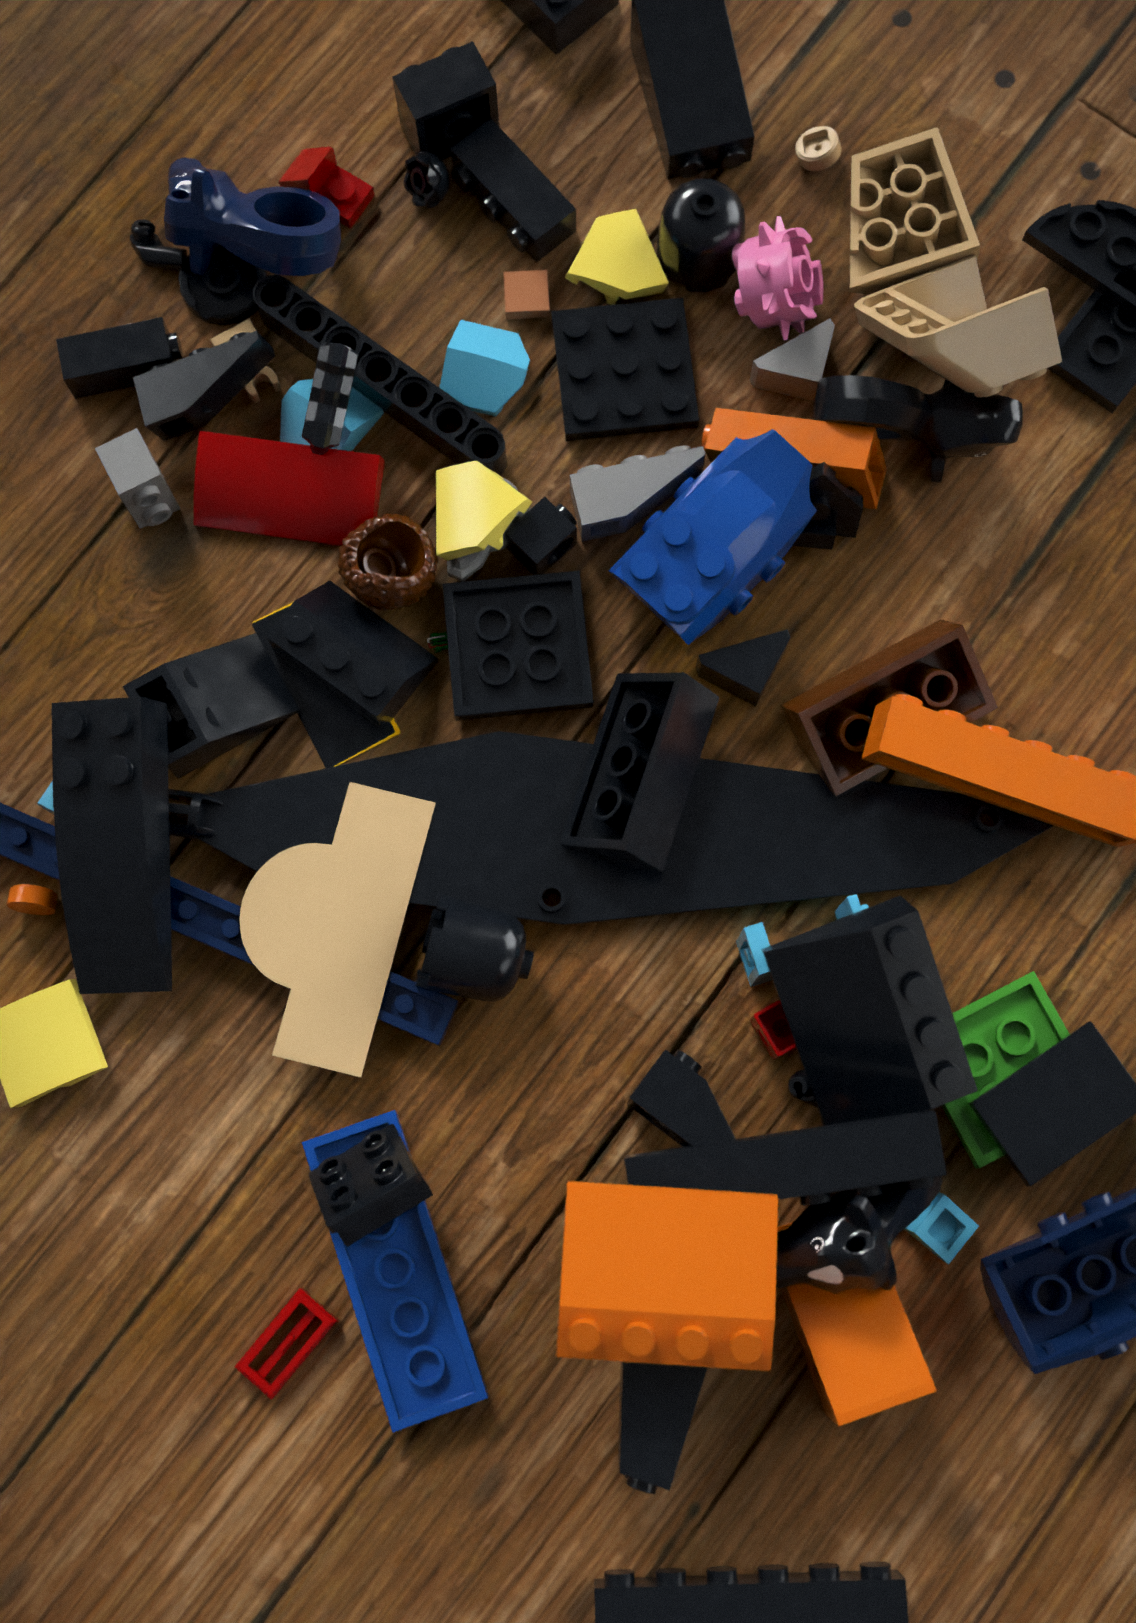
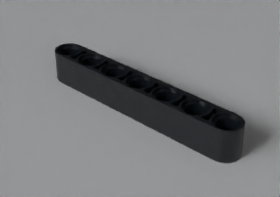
(392, 394)

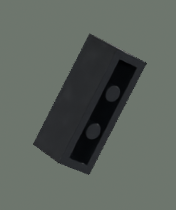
(512, 191)

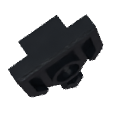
(837, 510)

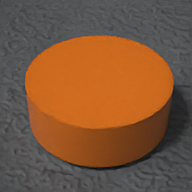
(32, 899)

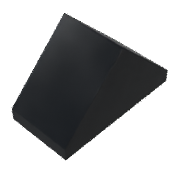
(745, 666)

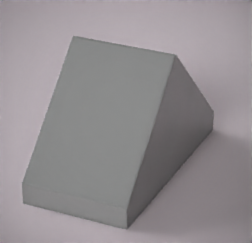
(795, 365)

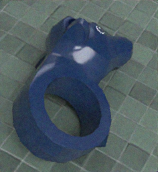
(270, 228)

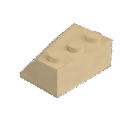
(905, 213)

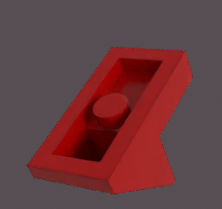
(318, 171)

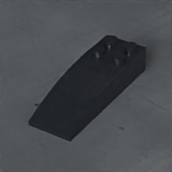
(114, 841)

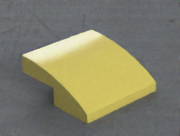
(47, 1043)

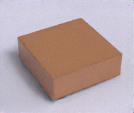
(526, 294)

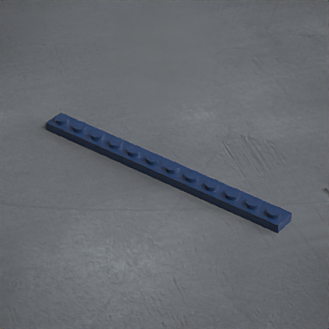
(218, 926)

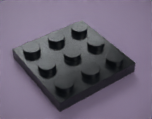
(624, 369)
(517, 645)

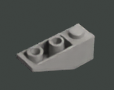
(621, 495)

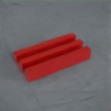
(258, 1377)

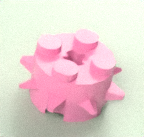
(777, 278)

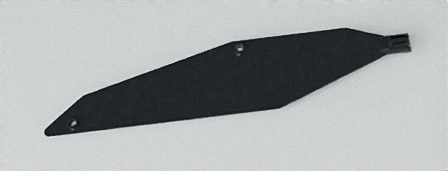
(507, 798)

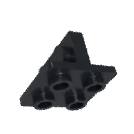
(368, 1185)

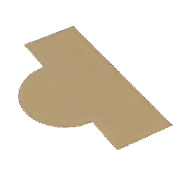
(332, 923)

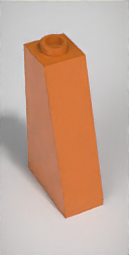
(846, 448)

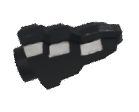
(329, 396)

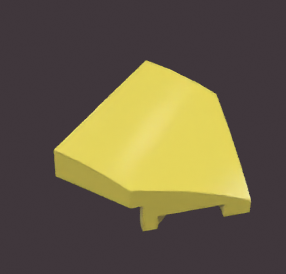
(618, 259)
(473, 509)

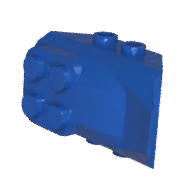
(720, 535)

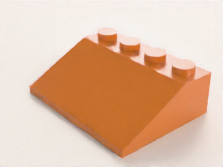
(668, 1276)

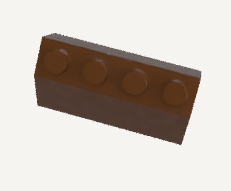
(836, 715)

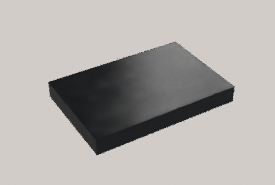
(1057, 1103)

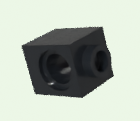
(542, 536)

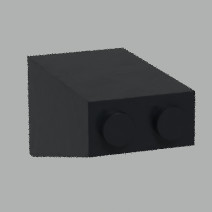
(691, 84)
(654, 1420)

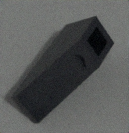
(196, 388)

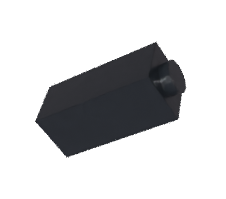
(113, 356)

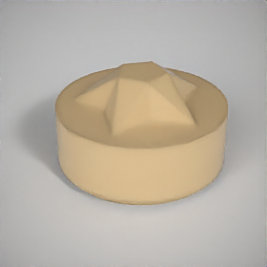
(818, 148)

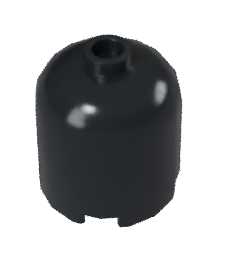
(699, 233)
(473, 951)

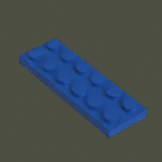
(405, 1303)

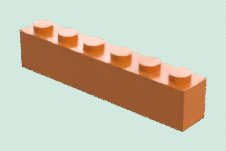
(1003, 770)

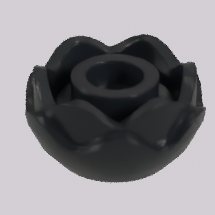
(426, 179)

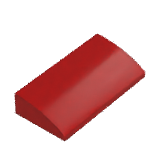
(283, 488)

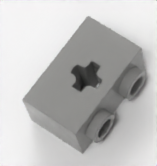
(138, 479)

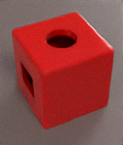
(763, 1022)

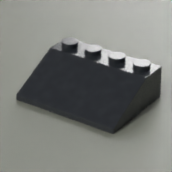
(870, 1015)

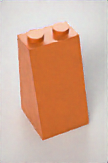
(857, 1349)

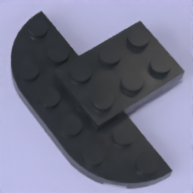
(1100, 250)

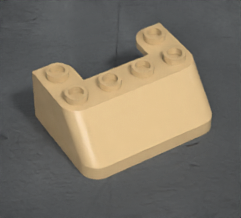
(949, 329)

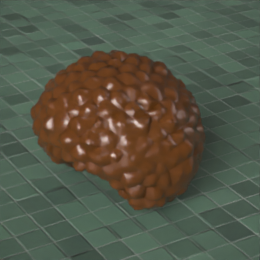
(388, 562)

